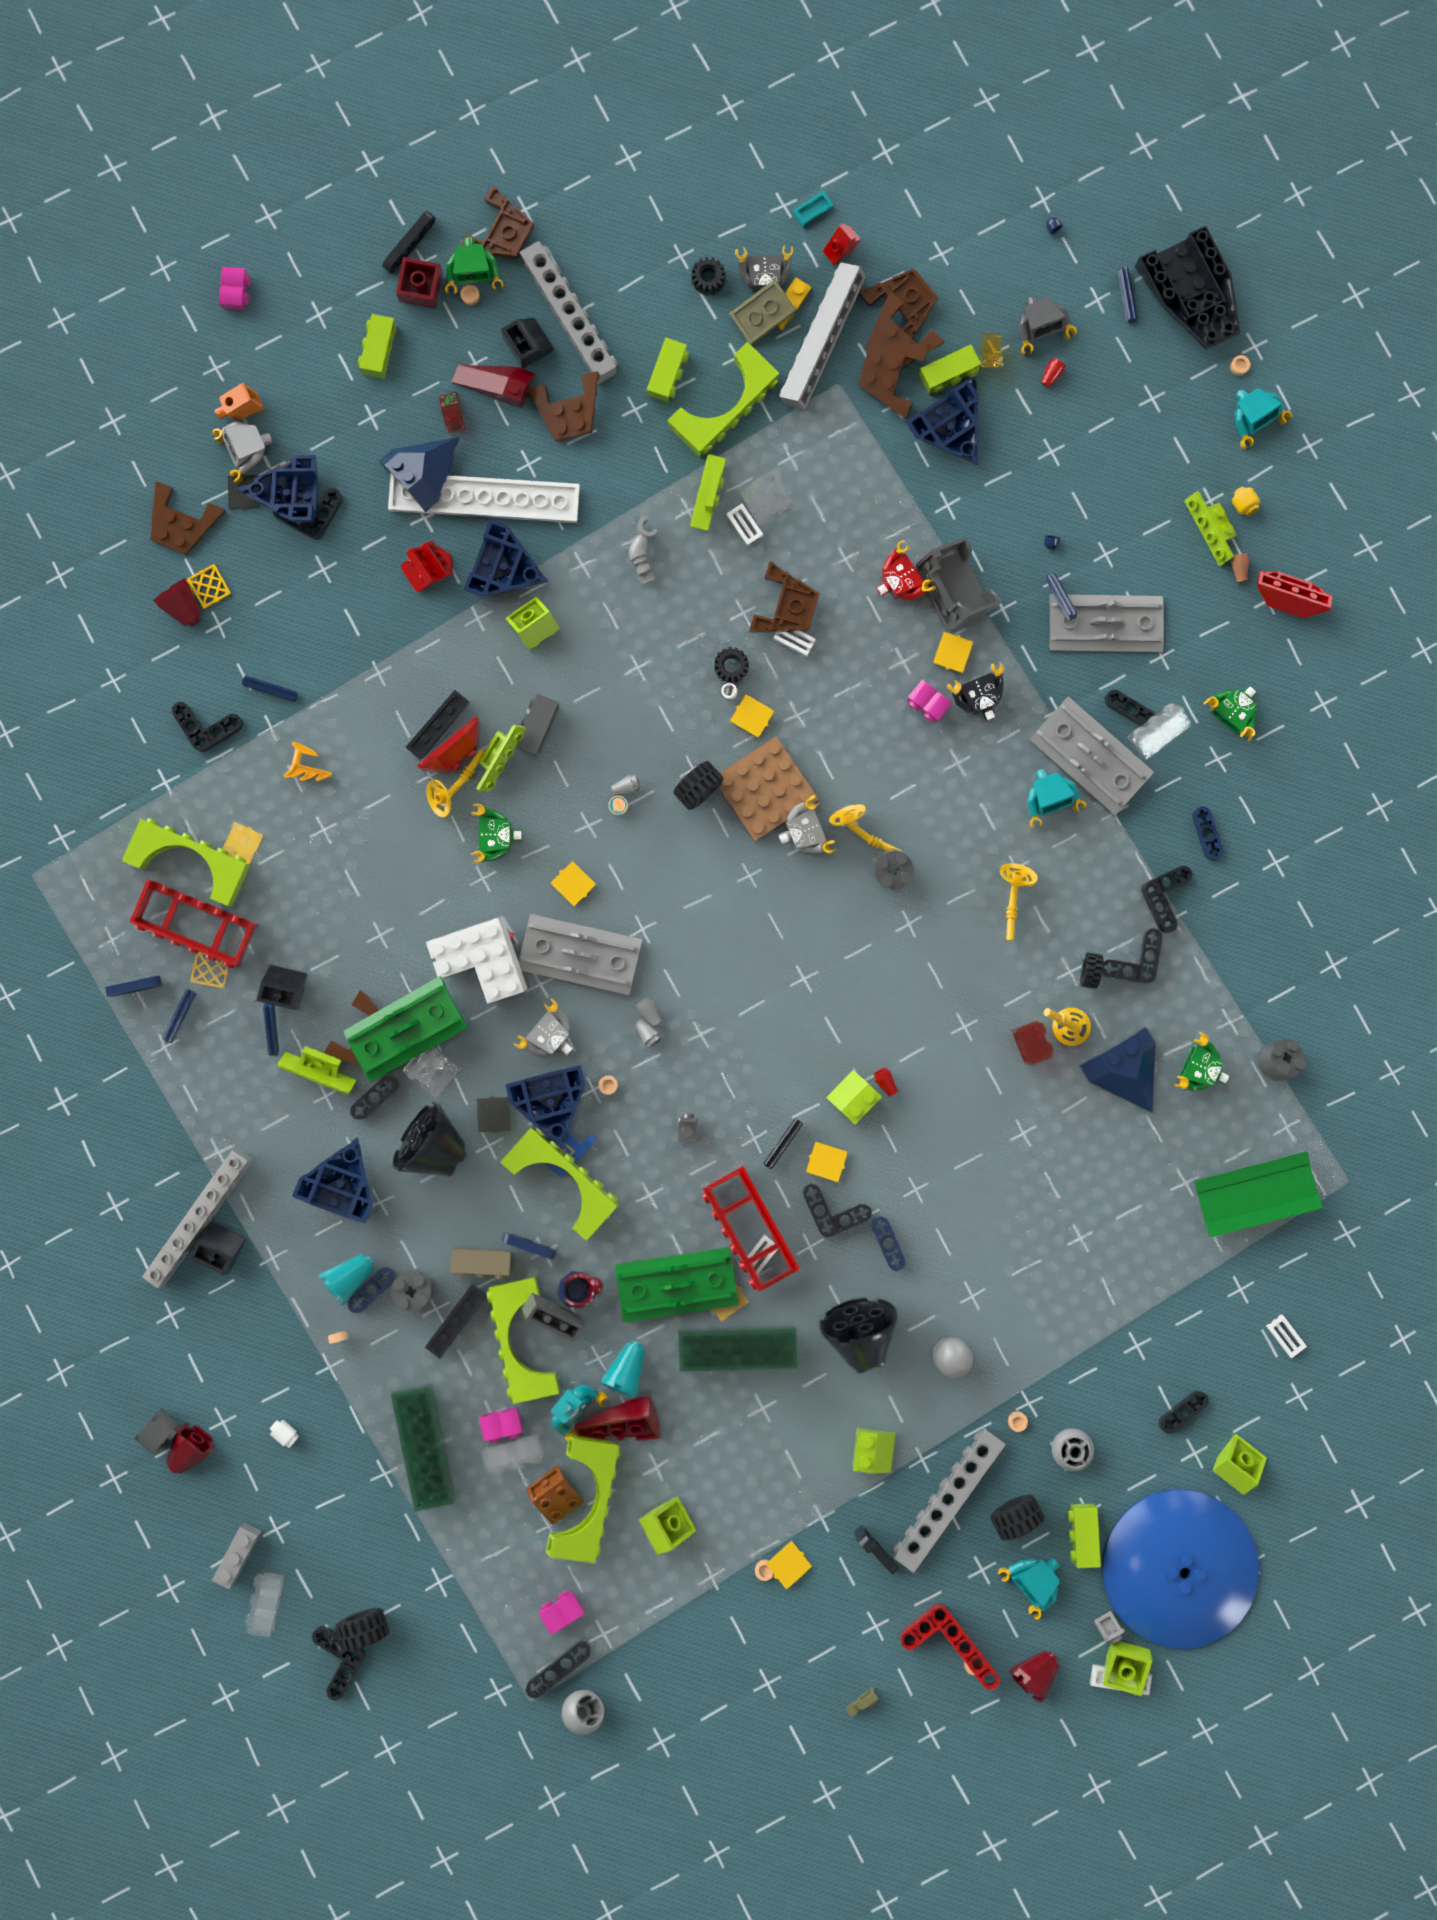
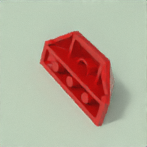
(1292, 594)
(454, 750)

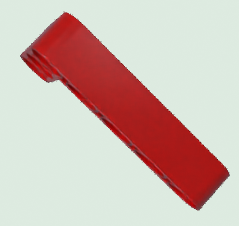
(955, 1640)

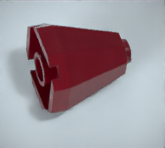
(180, 603)
(188, 1448)
(1036, 1674)

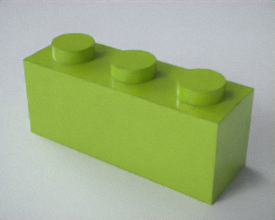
(377, 346)
(667, 370)
(950, 370)
(1084, 1535)

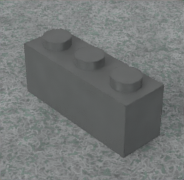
(537, 724)
(553, 1317)

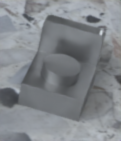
(687, 1128)

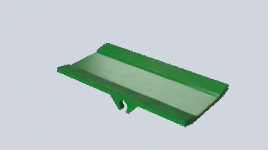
(405, 1029)
(1257, 1194)
(676, 1284)

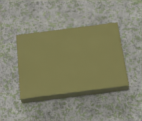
(762, 312)

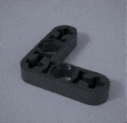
(306, 527)
(206, 734)
(1159, 890)
(1138, 969)
(833, 1220)
(869, 1544)
(347, 1661)

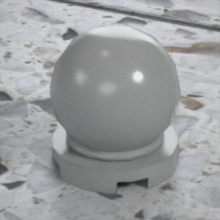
(952, 1357)

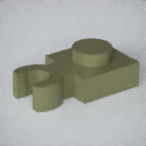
(865, 1700)

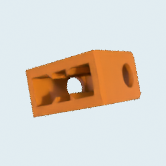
(239, 403)

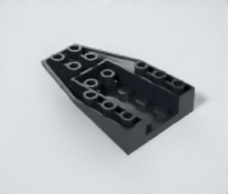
(1194, 287)

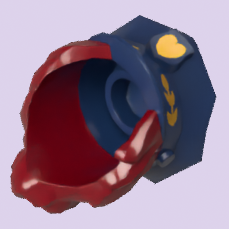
(579, 1289)

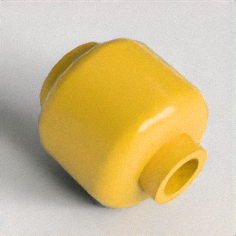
(1246, 501)

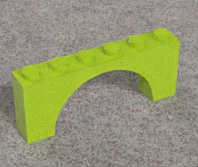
(702, 433)
(151, 840)
(596, 1202)
(523, 1381)
(583, 1540)

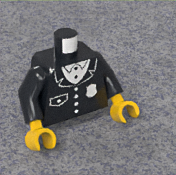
(980, 693)

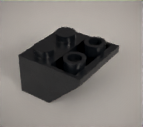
(526, 341)
(282, 987)
(217, 1248)

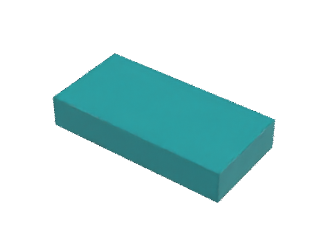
(813, 209)

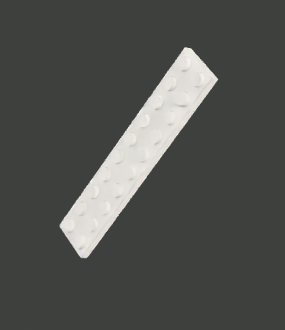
(496, 499)

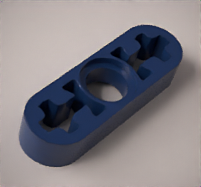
(1206, 848)
(133, 986)
(528, 1245)
(889, 1259)
(364, 1303)

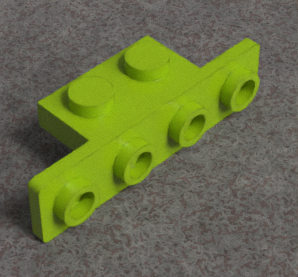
(707, 494)
(1213, 526)
(497, 755)
(317, 1068)

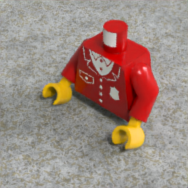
(901, 577)

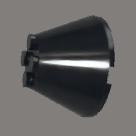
(430, 1144)
(860, 1331)

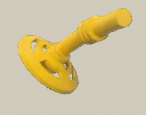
(442, 795)
(848, 818)
(1016, 880)
(1064, 1019)

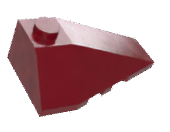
(498, 382)
(629, 1419)

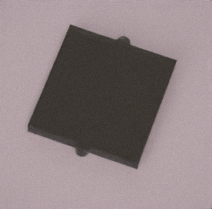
(238, 500)
(493, 1114)

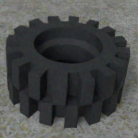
(711, 265)
(731, 654)
(1091, 970)

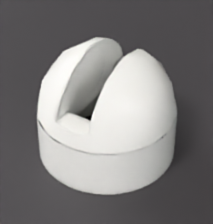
(726, 691)

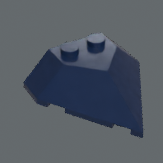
(951, 423)
(422, 469)
(288, 489)
(502, 564)
(1126, 1069)
(549, 1100)
(338, 1185)

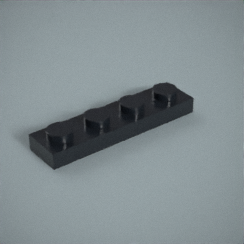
(437, 725)
(456, 1321)

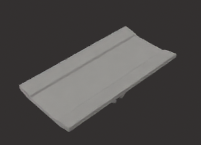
(1108, 624)
(1091, 755)
(579, 954)

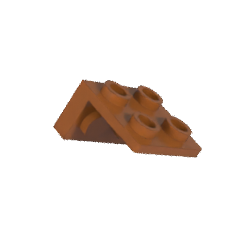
(554, 1495)

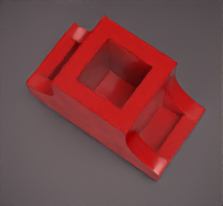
(841, 244)

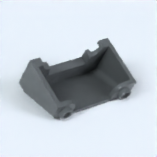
(957, 590)

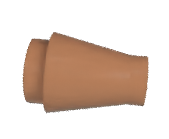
(1240, 566)

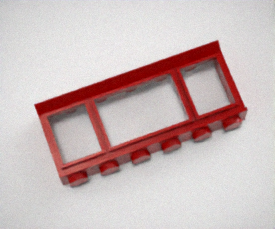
(177, 939)
(746, 1263)

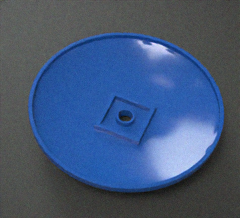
(1145, 1562)

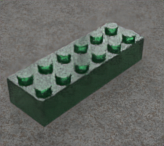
(737, 1348)
(423, 1447)

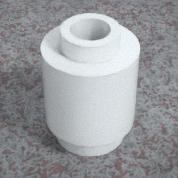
(284, 1433)

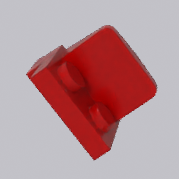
(427, 565)

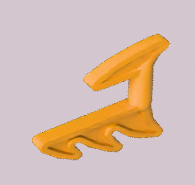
(297, 769)

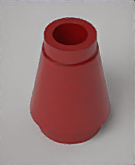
(1053, 371)
(885, 1080)

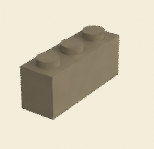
(481, 1262)

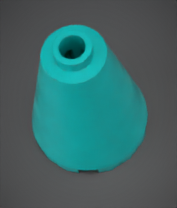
(347, 1277)
(626, 1370)

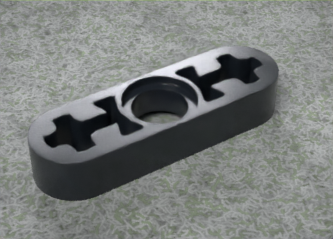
(1120, 696)
(366, 1110)
(1190, 1398)

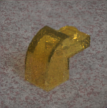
(991, 350)

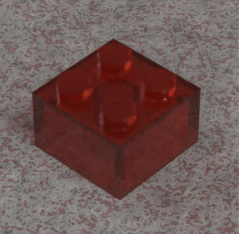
(1032, 1042)

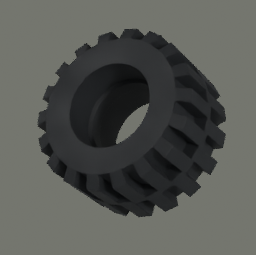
(698, 785)
(1017, 1517)
(362, 1629)

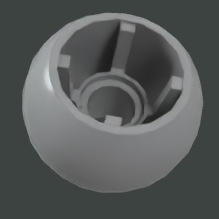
(1084, 1455)
(590, 1709)

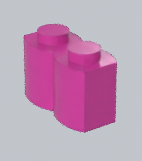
(234, 288)
(929, 702)
(501, 1424)
(561, 1612)

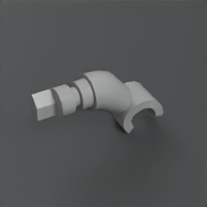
(638, 550)

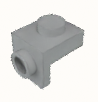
(1109, 1627)

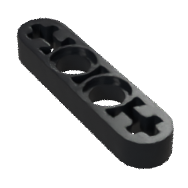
(409, 242)
(558, 1669)

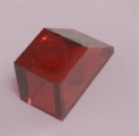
(452, 412)

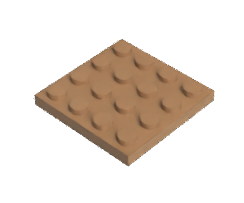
(765, 788)

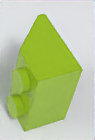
(533, 623)
(854, 1097)
(873, 1451)
(1240, 1464)
(667, 1525)
(1127, 1667)

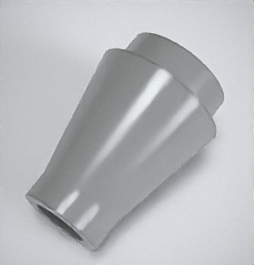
(627, 785)
(648, 1011)
(647, 1033)

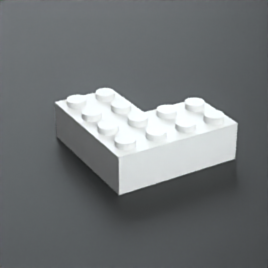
(485, 948)

